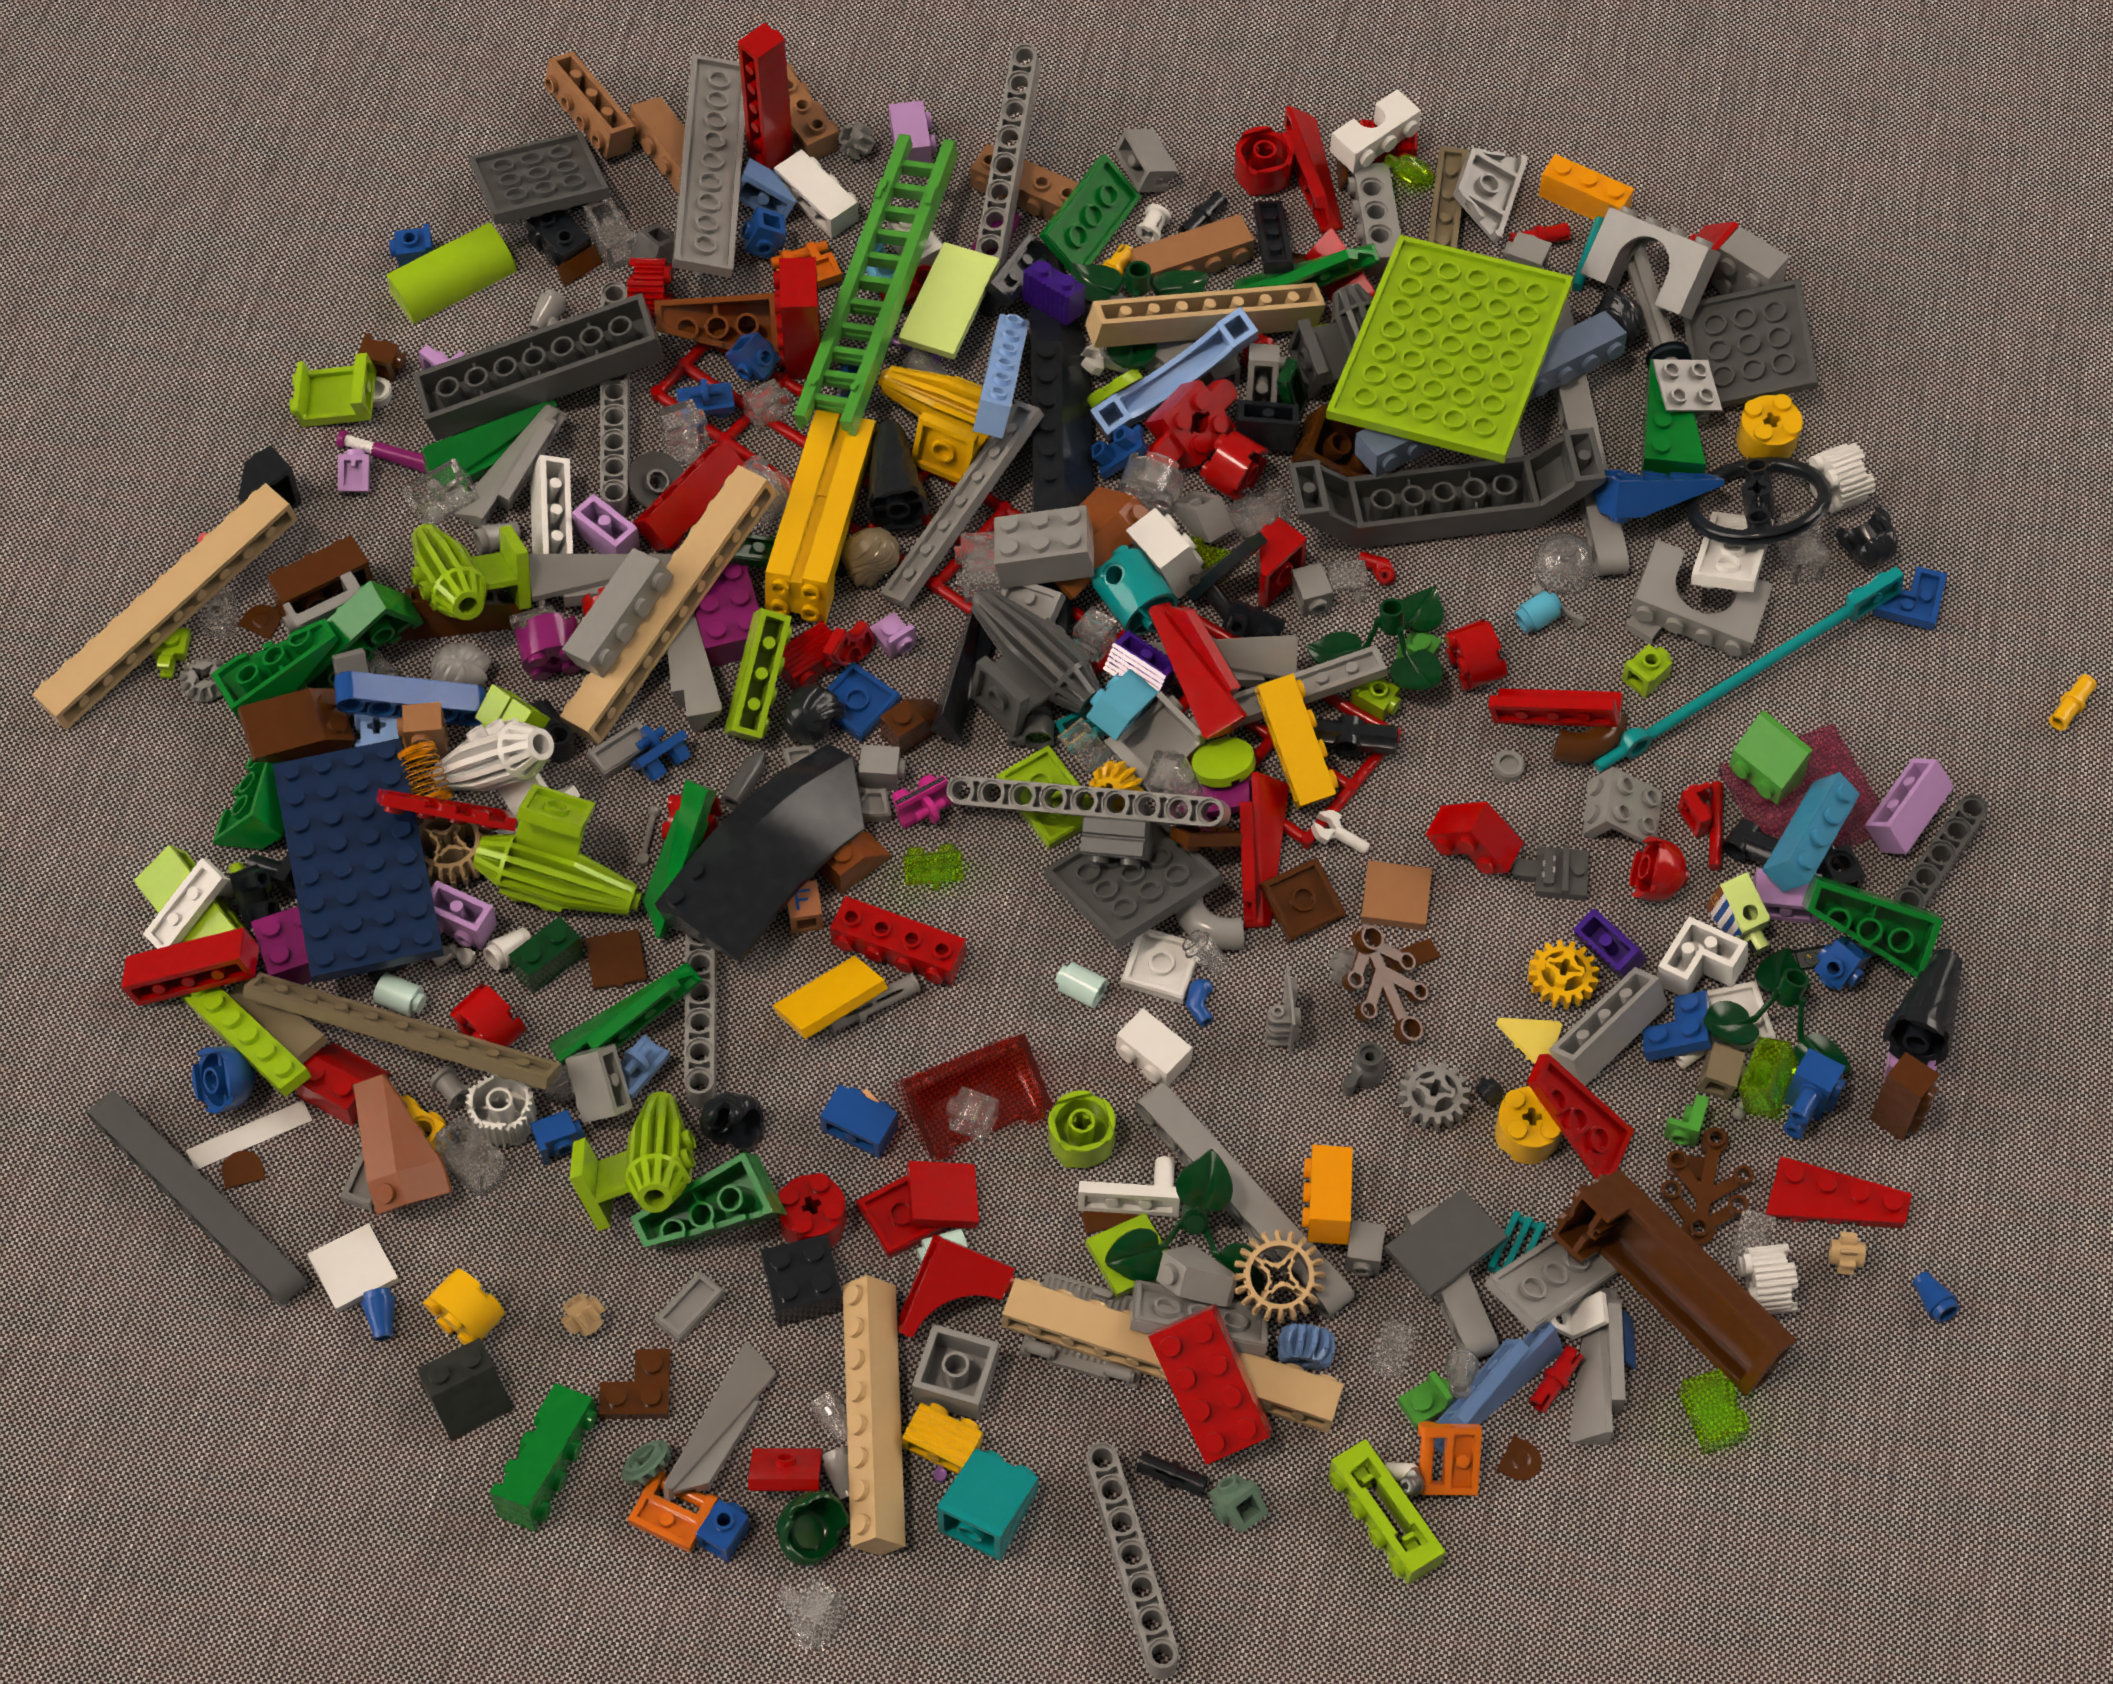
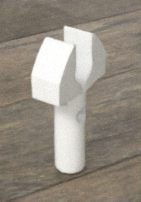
(1098, 361)
(1337, 832)

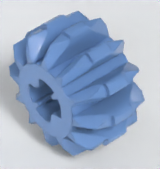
(1306, 1346)

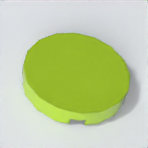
(1118, 384)
(1223, 762)

